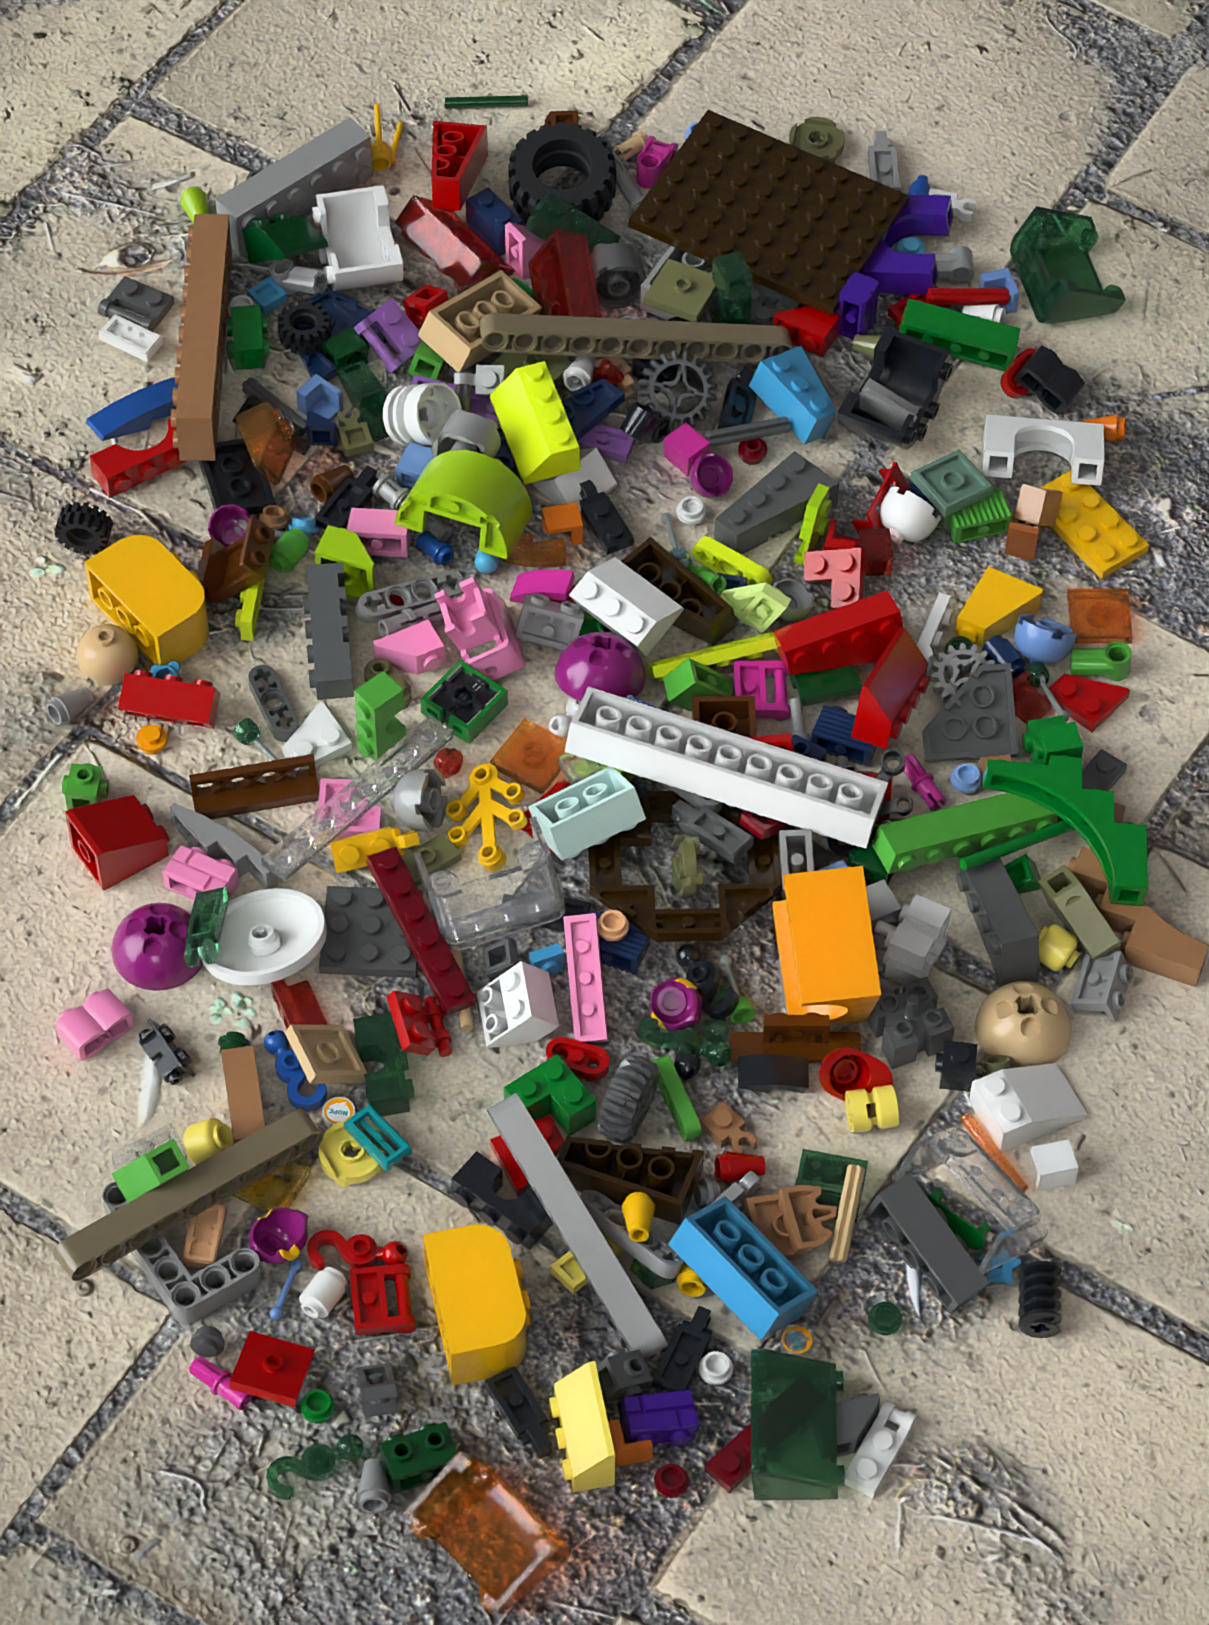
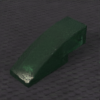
(366, 395)

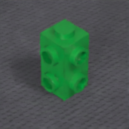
(248, 341)

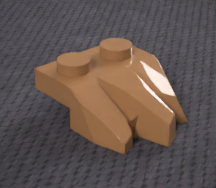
(792, 1219)

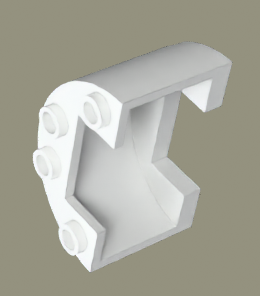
(358, 239)

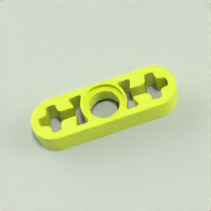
(727, 561)

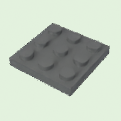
(363, 936)

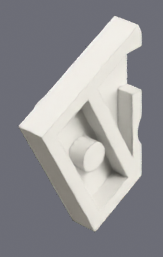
(318, 736)

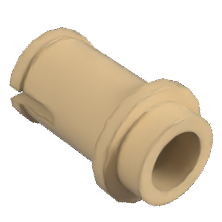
(632, 145)

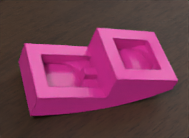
(551, 583)

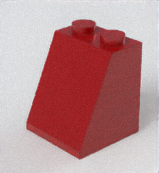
(116, 838)

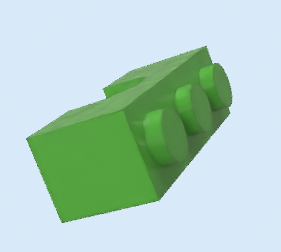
(375, 720)

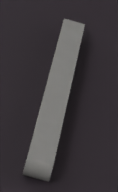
(577, 1227)

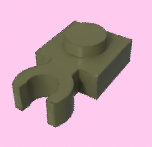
(354, 435)

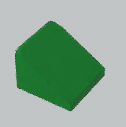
(1023, 874)

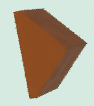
(1023, 539)

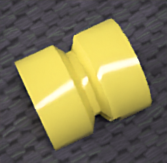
(883, 1109)

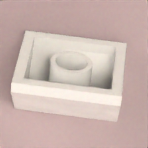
(566, 487)

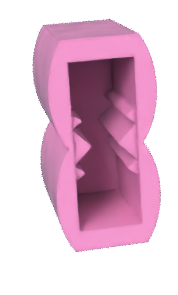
(94, 1024)

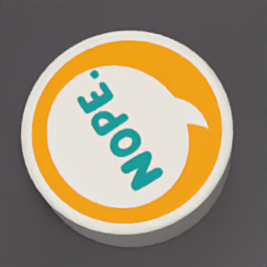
(337, 1110)

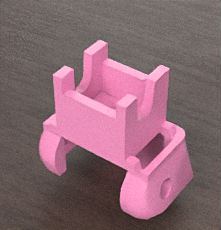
(477, 619)

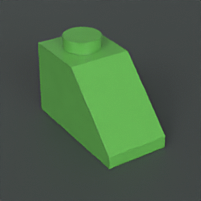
(695, 680)

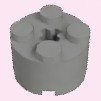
(468, 432)

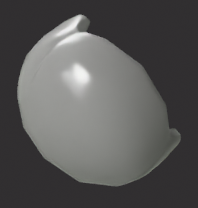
(801, 599)

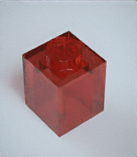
(878, 551)

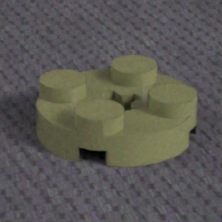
(821, 128)
(684, 865)

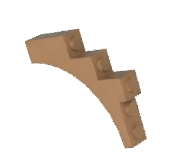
(1146, 937)

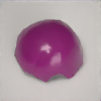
(711, 476)
(223, 522)

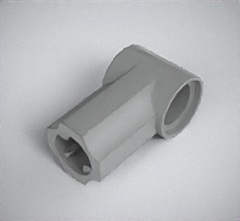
(955, 264)
(298, 278)

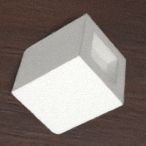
(1054, 1165)

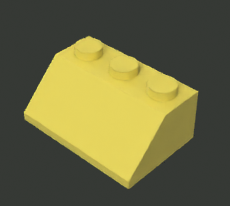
(583, 1430)

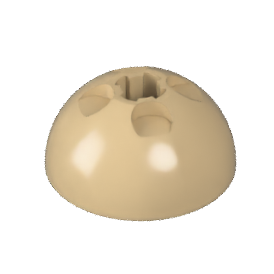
(1024, 1024)

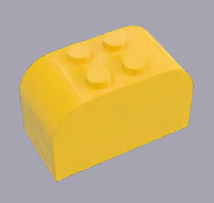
(150, 597)
(477, 1301)

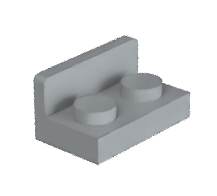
(549, 621)
(1103, 984)

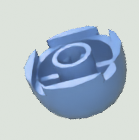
(1043, 639)

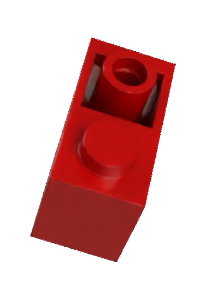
(809, 328)

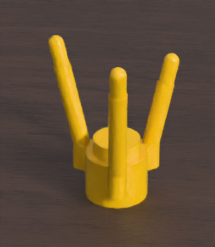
(382, 154)

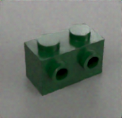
(418, 1456)

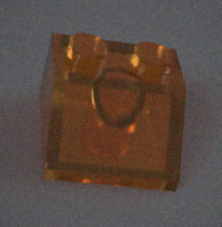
(268, 439)

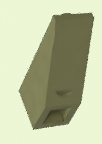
(1078, 912)

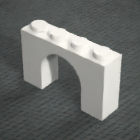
(1075, 441)

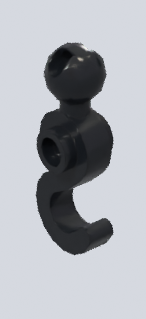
(707, 980)

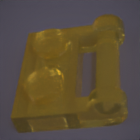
(273, 1192)

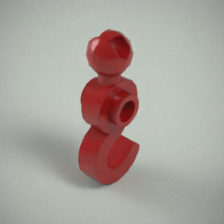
(357, 1251)

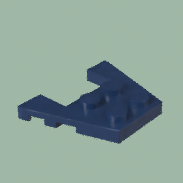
(343, 314)

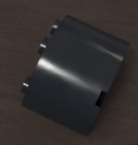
(912, 372)

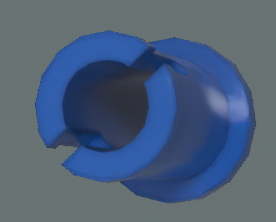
(440, 552)

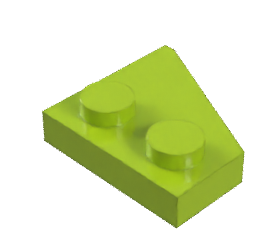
(814, 522)

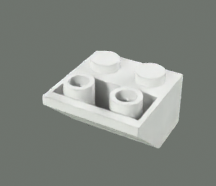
(517, 1007)

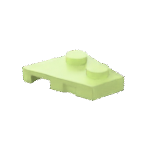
(756, 604)

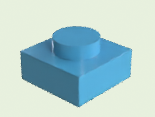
(267, 295)
(548, 959)

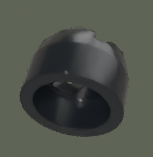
(687, 1065)

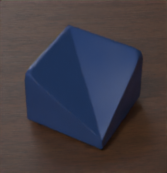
(320, 430)

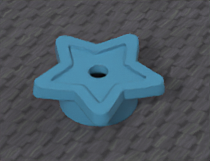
(1003, 1274)

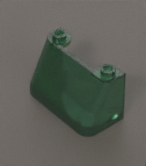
(1057, 269)
(794, 1427)

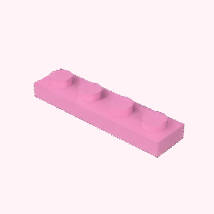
(585, 978)

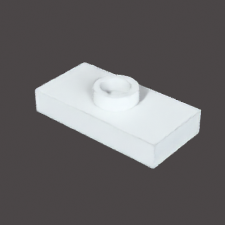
(131, 338)

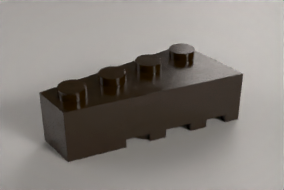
(704, 611)
(622, 1170)

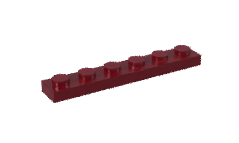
(421, 931)

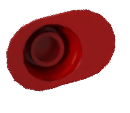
(852, 1070)

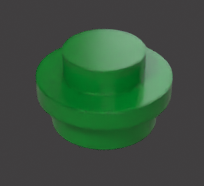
(317, 1406)

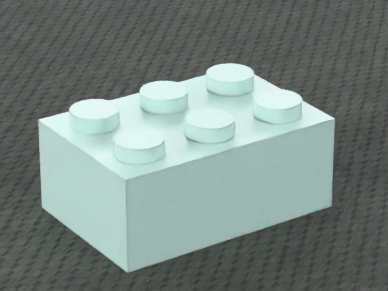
(588, 813)

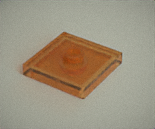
(1099, 615)
(530, 756)

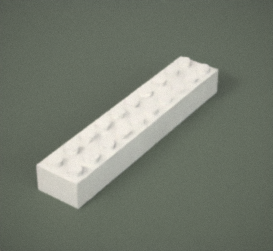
(726, 767)

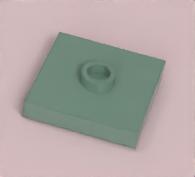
(952, 483)

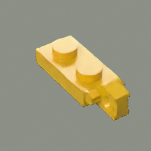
(352, 851)

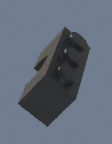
(476, 1187)

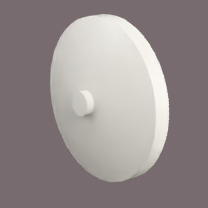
(268, 937)

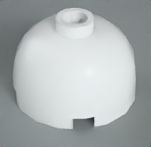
(907, 516)

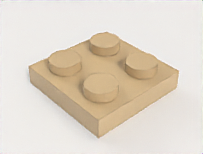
(326, 1054)

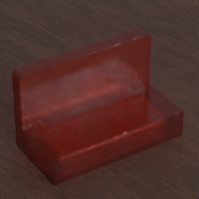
(297, 1003)

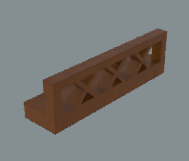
(255, 791)

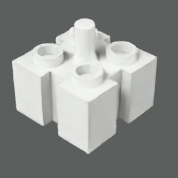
(916, 940)

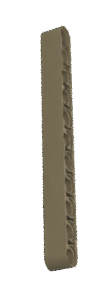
(631, 338)

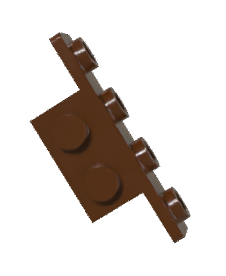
(793, 1036)

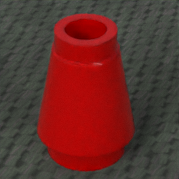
(733, 1166)

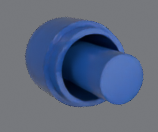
(920, 186)

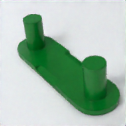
(971, 1235)

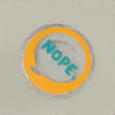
(797, 1340)

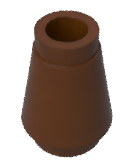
(328, 482)

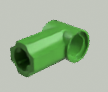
(1102, 661)

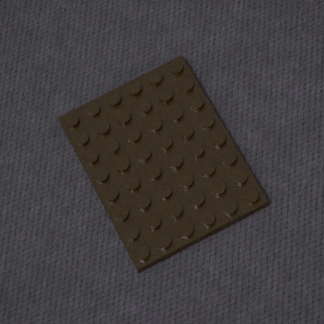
(785, 210)

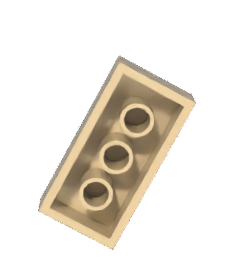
(454, 325)

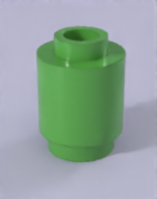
(289, 550)

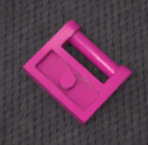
(750, 681)

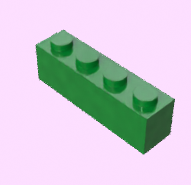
(962, 334)

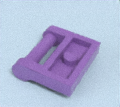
(396, 329)

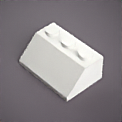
(626, 604)

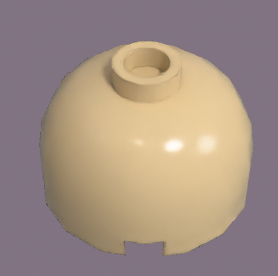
(107, 654)

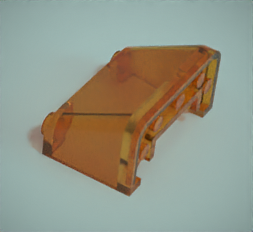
(487, 1531)

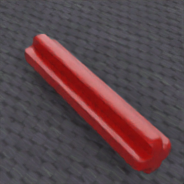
(967, 296)

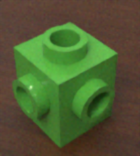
(84, 785)

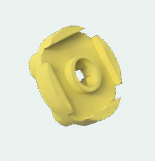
(340, 1167)

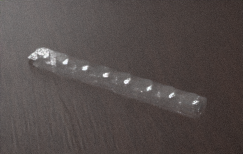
(356, 798)

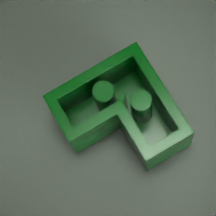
(1051, 737)
(555, 1091)

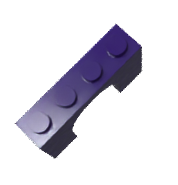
(911, 271)

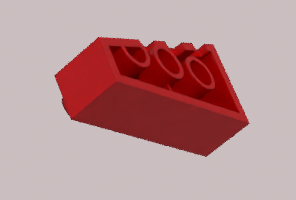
(456, 162)
(841, 636)

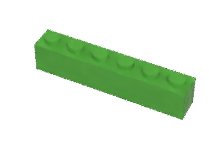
(957, 831)

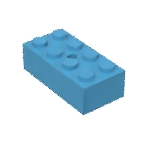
(743, 1268)

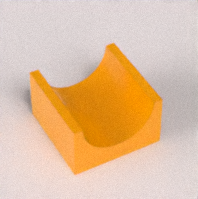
(827, 945)

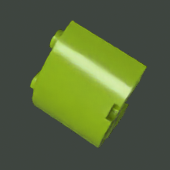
(472, 491)

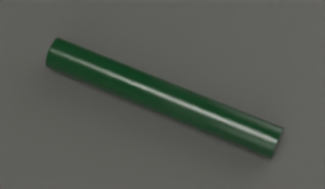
(486, 101)

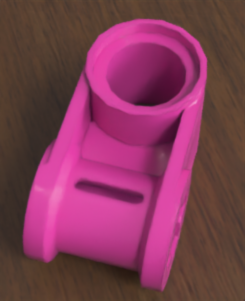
(653, 161)

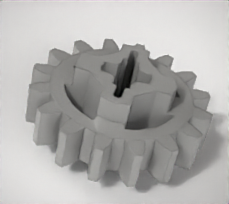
(956, 664)

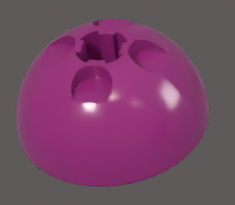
(602, 663)
(152, 946)

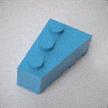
(794, 391)

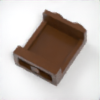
(238, 566)

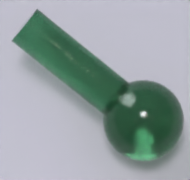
(718, 1029)

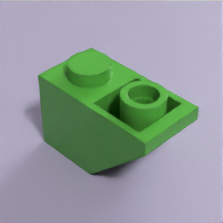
(150, 1170)

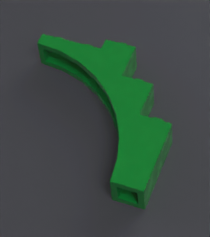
(1058, 787)

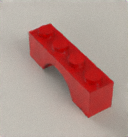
(121, 469)

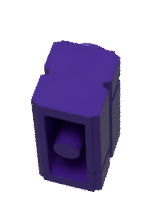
(858, 305)
(659, 1418)

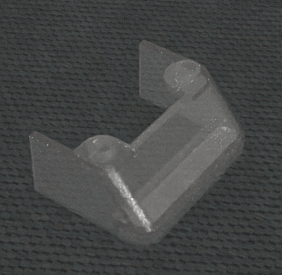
(496, 903)
(989, 1185)

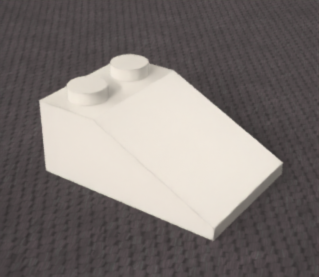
(1024, 1104)

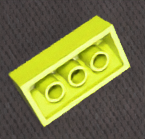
(535, 424)

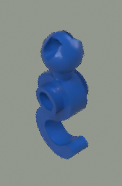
(290, 1072)

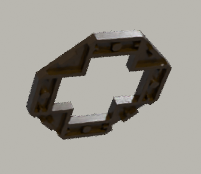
(637, 902)

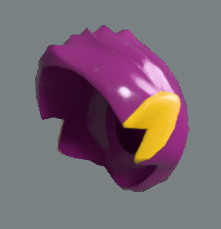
(676, 1004)
(279, 1235)

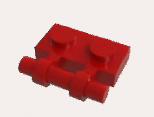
(412, 1022)

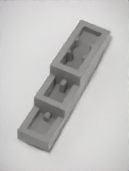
(221, 843)

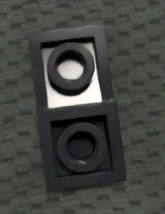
(767, 1072)

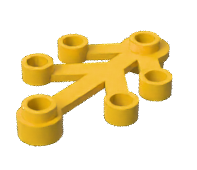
(485, 813)

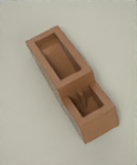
(243, 1091)

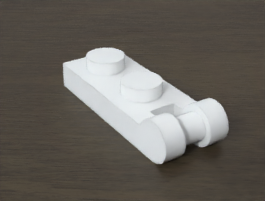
(932, 632)
(879, 1449)

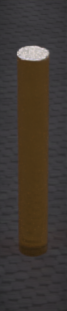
(991, 1149)

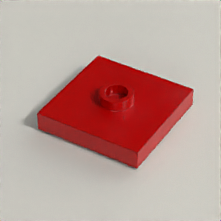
(271, 1369)

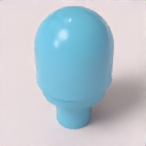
(485, 562)

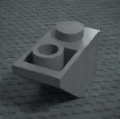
(854, 1421)

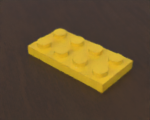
(1094, 528)

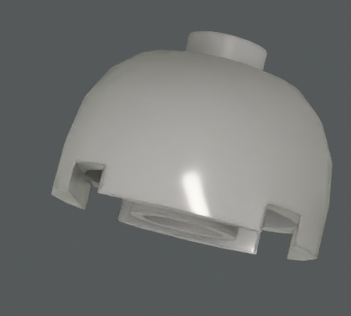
(419, 799)

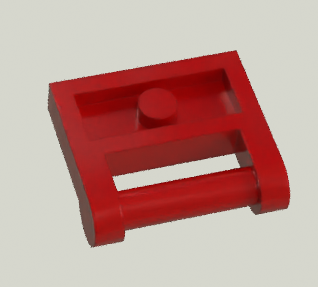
(370, 1299)

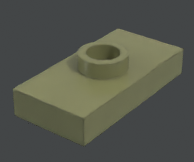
(436, 854)

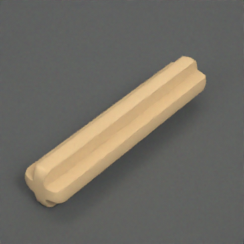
(847, 1213)

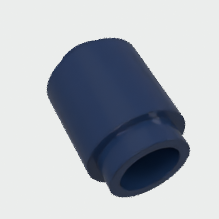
(1004, 652)

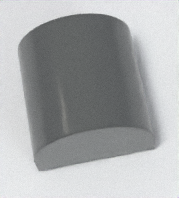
(500, 957)

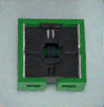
(465, 701)

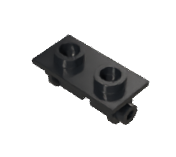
(160, 1041)

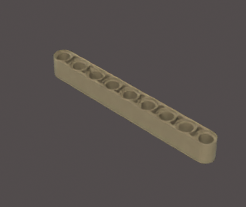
(187, 1195)

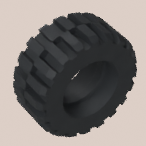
(568, 148)

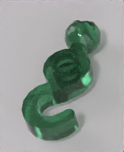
(683, 1041)
(316, 1464)

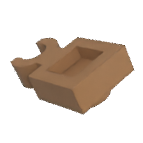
(725, 1127)

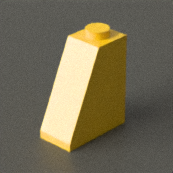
(996, 606)

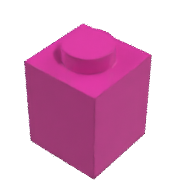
(684, 447)

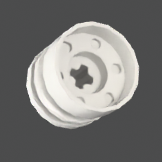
(418, 412)

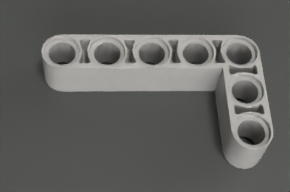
(184, 1285)

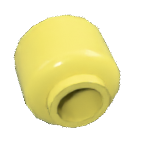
(1057, 947)
(206, 1139)

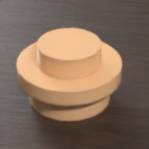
(612, 925)

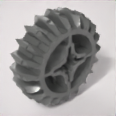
(683, 365)
(628, 1098)

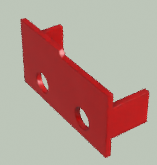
(890, 476)

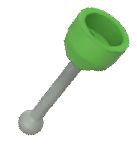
(745, 1009)

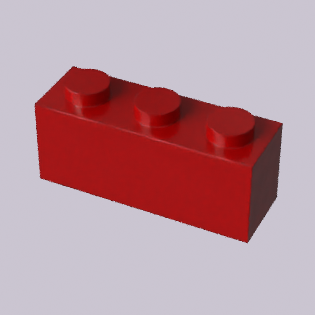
(169, 699)

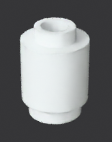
(323, 1293)

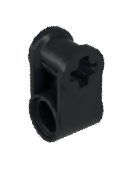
(645, 424)

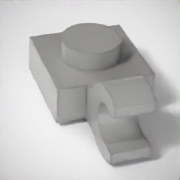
(485, 380)

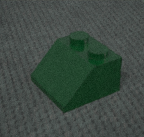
(281, 238)

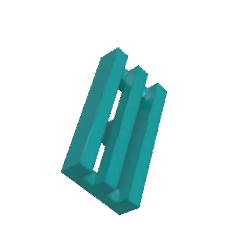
(394, 1156)

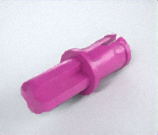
(923, 783)
(218, 1382)

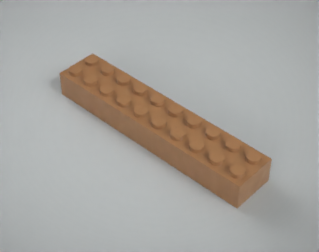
(202, 338)

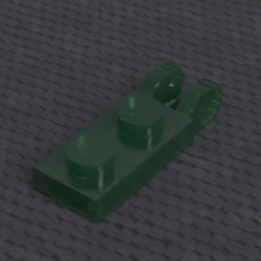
(206, 926)

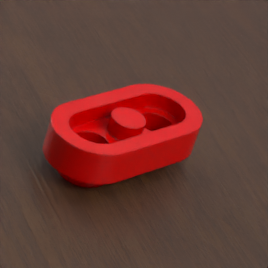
(1008, 377)
(579, 1057)

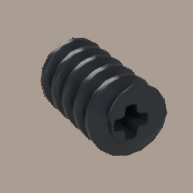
(1039, 1299)

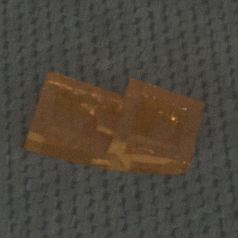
(538, 554)

